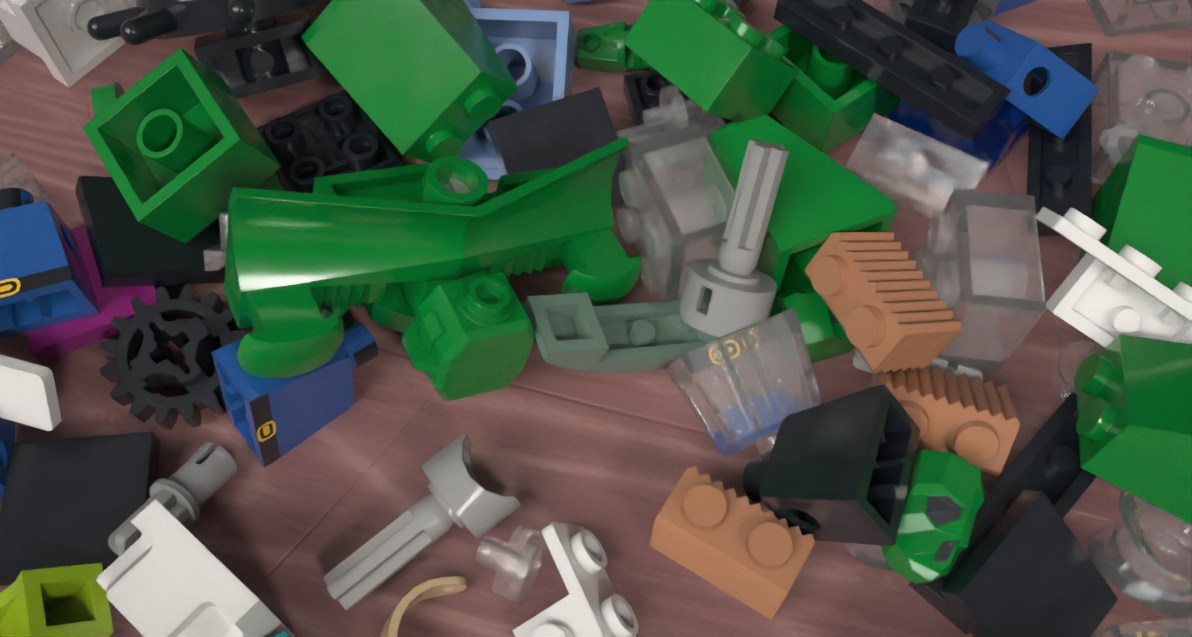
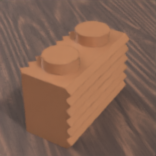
(881, 300)
(956, 414)
(730, 542)

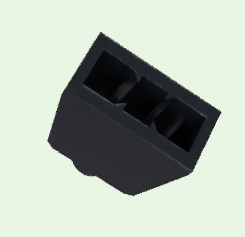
(840, 469)

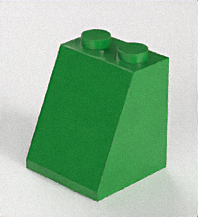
(414, 69)
(811, 200)
(1150, 207)
(1139, 420)

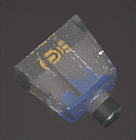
(748, 383)

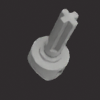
(736, 288)
(453, 499)

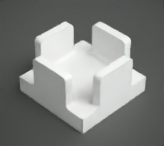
(59, 33)
(179, 588)

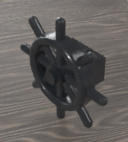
(249, 55)

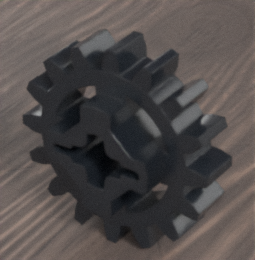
(155, 367)

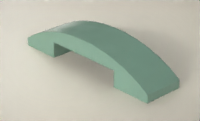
(611, 337)

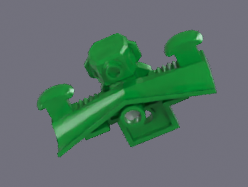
(423, 259)

